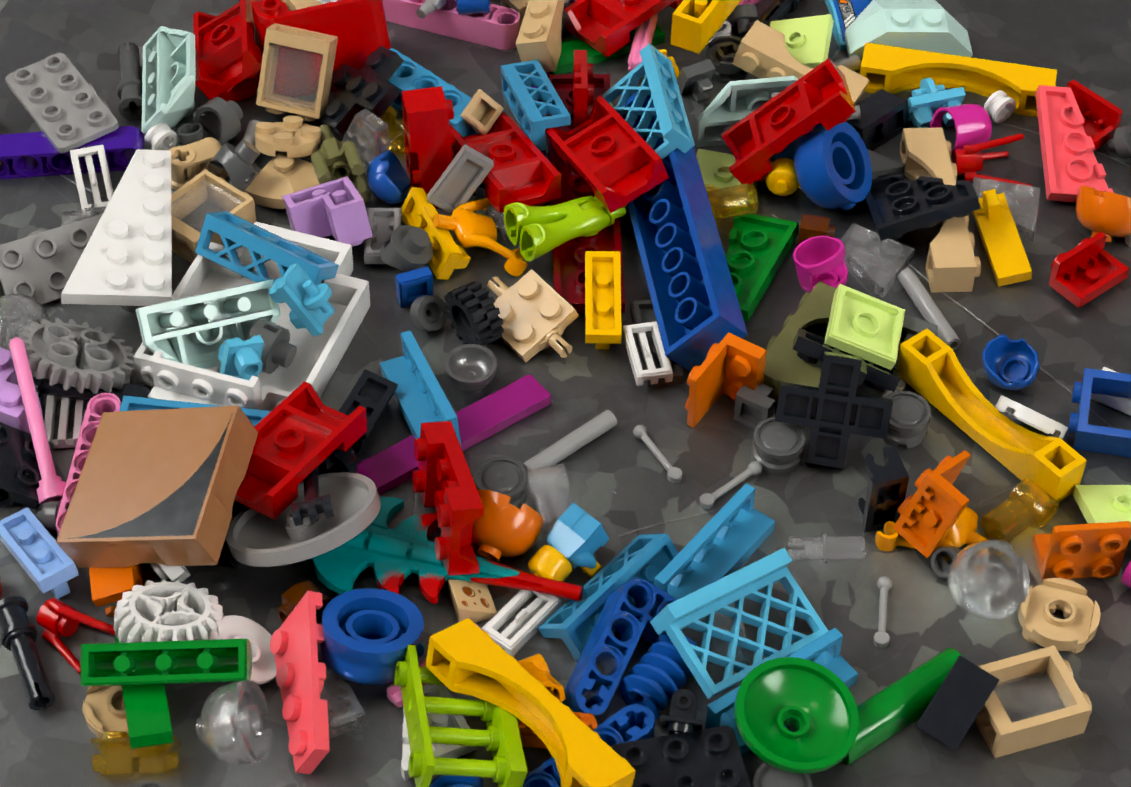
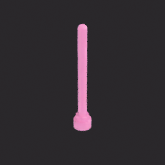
(50, 486)

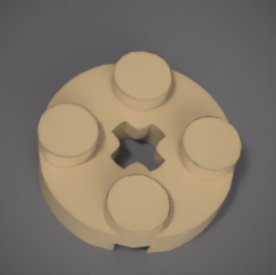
(287, 136)
(1045, 629)

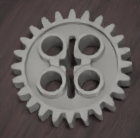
(77, 355)

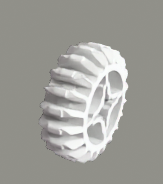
(166, 613)

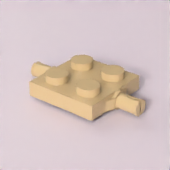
(532, 316)

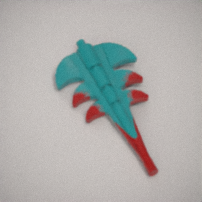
(407, 551)

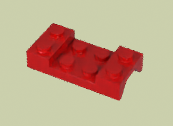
(609, 22)
(225, 49)
(813, 99)
(609, 156)
(519, 167)
(291, 445)
(449, 487)

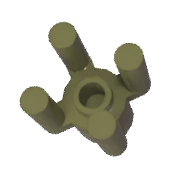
(339, 160)

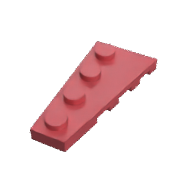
(1065, 146)
(302, 682)

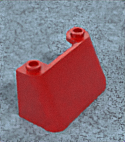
(356, 23)

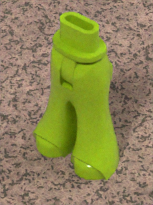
(547, 227)

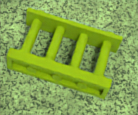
(500, 738)

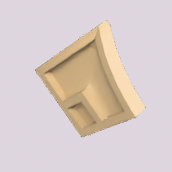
(281, 178)

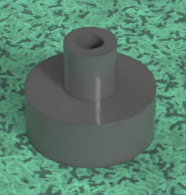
(742, 16)
(1121, 142)
(428, 313)

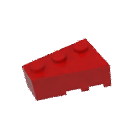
(427, 135)

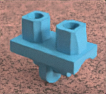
(929, 99)
(306, 300)
(241, 357)

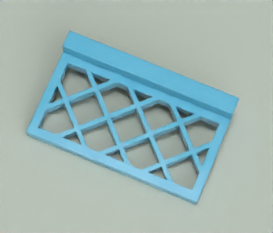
(664, 103)
(717, 599)

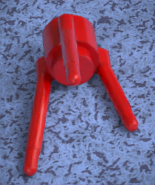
(971, 158)
(63, 620)

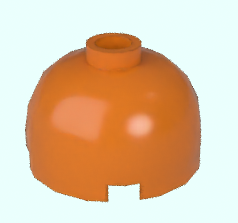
(1104, 212)
(504, 527)

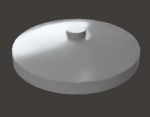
(270, 542)

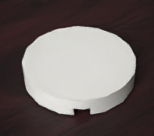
(1031, 417)

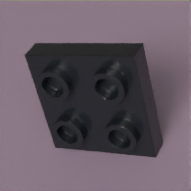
(18, 468)

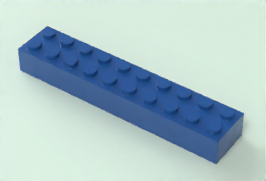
(684, 260)

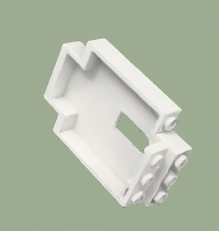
(315, 355)

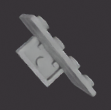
(62, 102)
(44, 259)

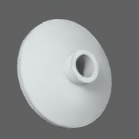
(244, 628)

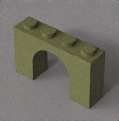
(781, 360)

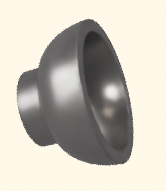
(470, 367)

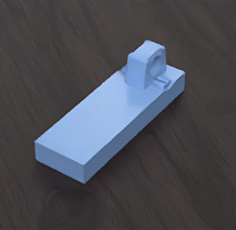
(37, 552)

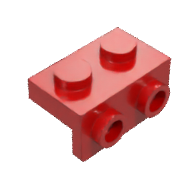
(1099, 114)
(1086, 271)

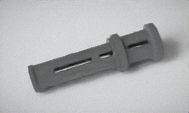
(130, 87)

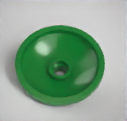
(808, 700)

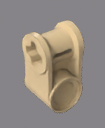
(193, 160)

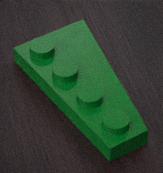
(755, 254)

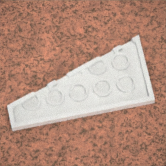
(132, 244)

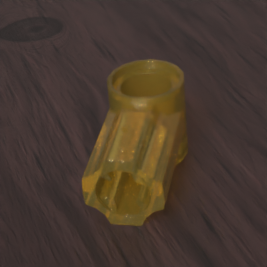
(732, 200)
(1025, 507)

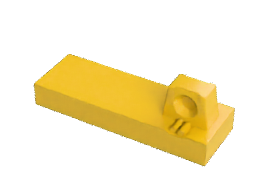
(1001, 239)
(446, 252)
(603, 298)

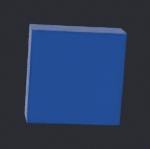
(413, 285)

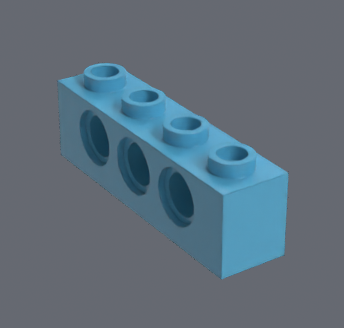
(413, 76)

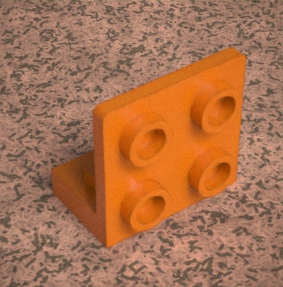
(724, 371)
(934, 506)
(1082, 550)

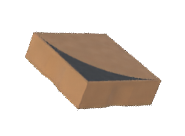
(158, 487)

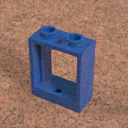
(1094, 437)

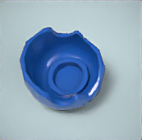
(387, 178)
(1010, 363)

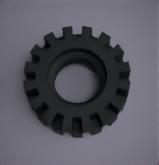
(473, 314)

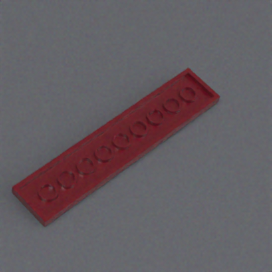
(570, 256)

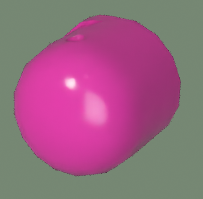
(971, 123)
(820, 260)

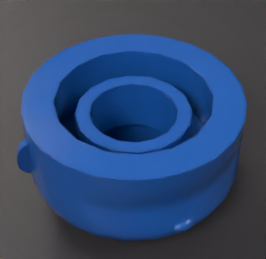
(833, 166)
(369, 634)

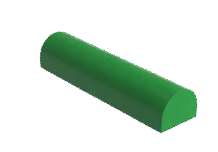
(166, 662)
(900, 703)

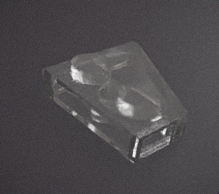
(369, 136)
(1021, 200)
(875, 258)

